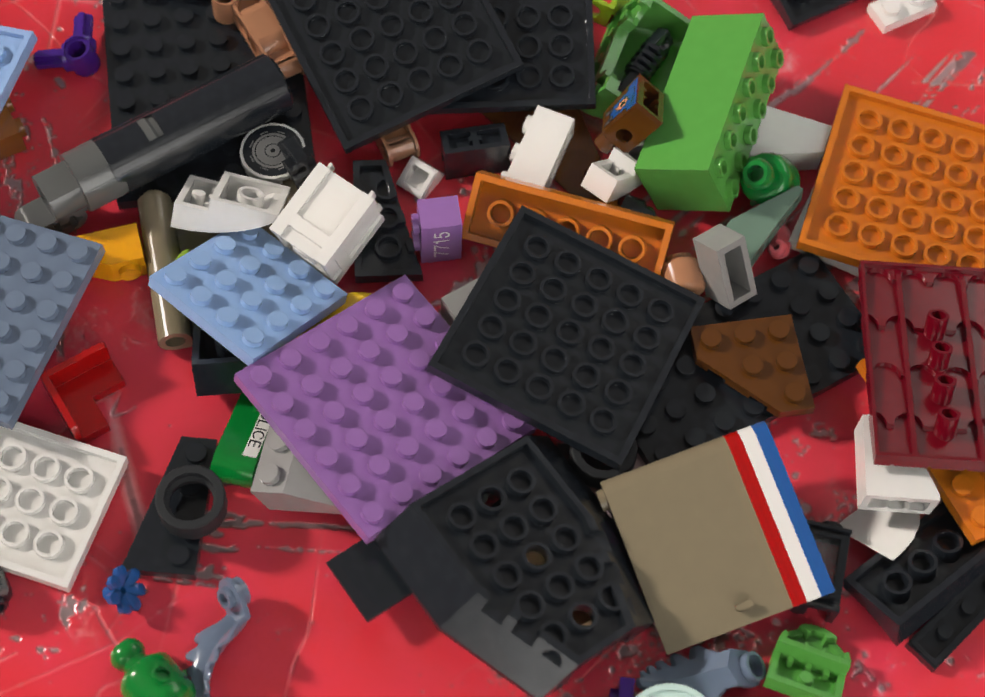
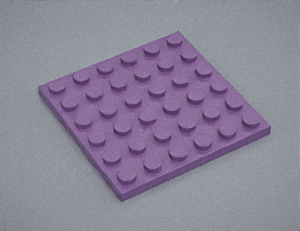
(368, 412)

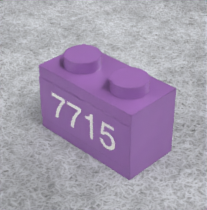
(437, 229)

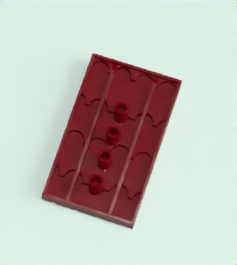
(924, 363)

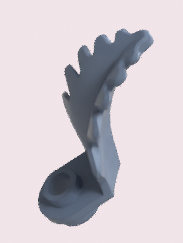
(233, 597)
(707, 671)

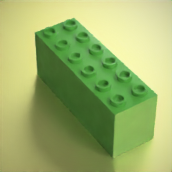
(711, 113)

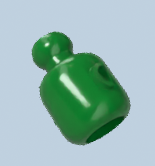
(767, 177)
(149, 674)

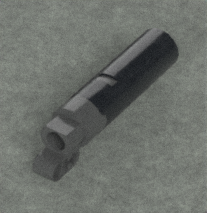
(156, 143)

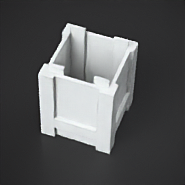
(328, 222)

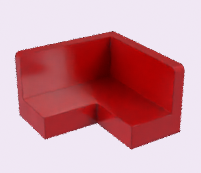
(78, 385)

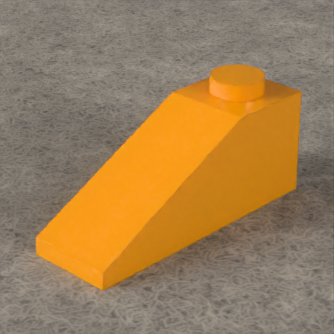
(123, 254)

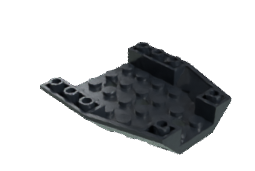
(482, 591)

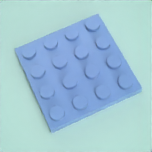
(248, 292)

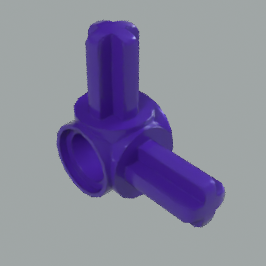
(76, 53)

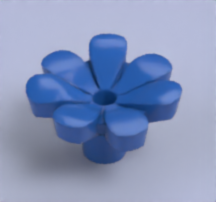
(123, 589)

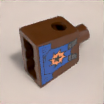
(631, 117)

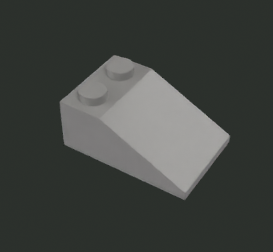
(285, 483)

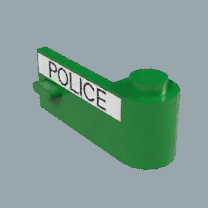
(240, 445)

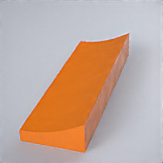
(624, 231)

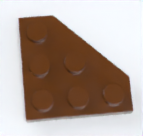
(758, 361)

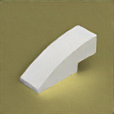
(613, 176)

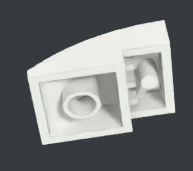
(227, 205)

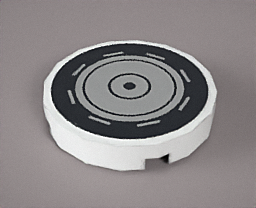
(262, 155)

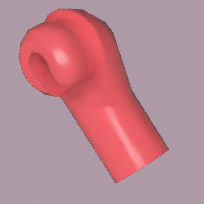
(779, 246)

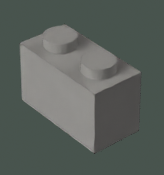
(725, 266)

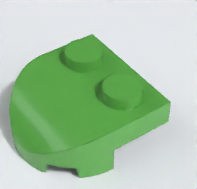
(807, 664)

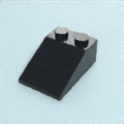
(213, 366)

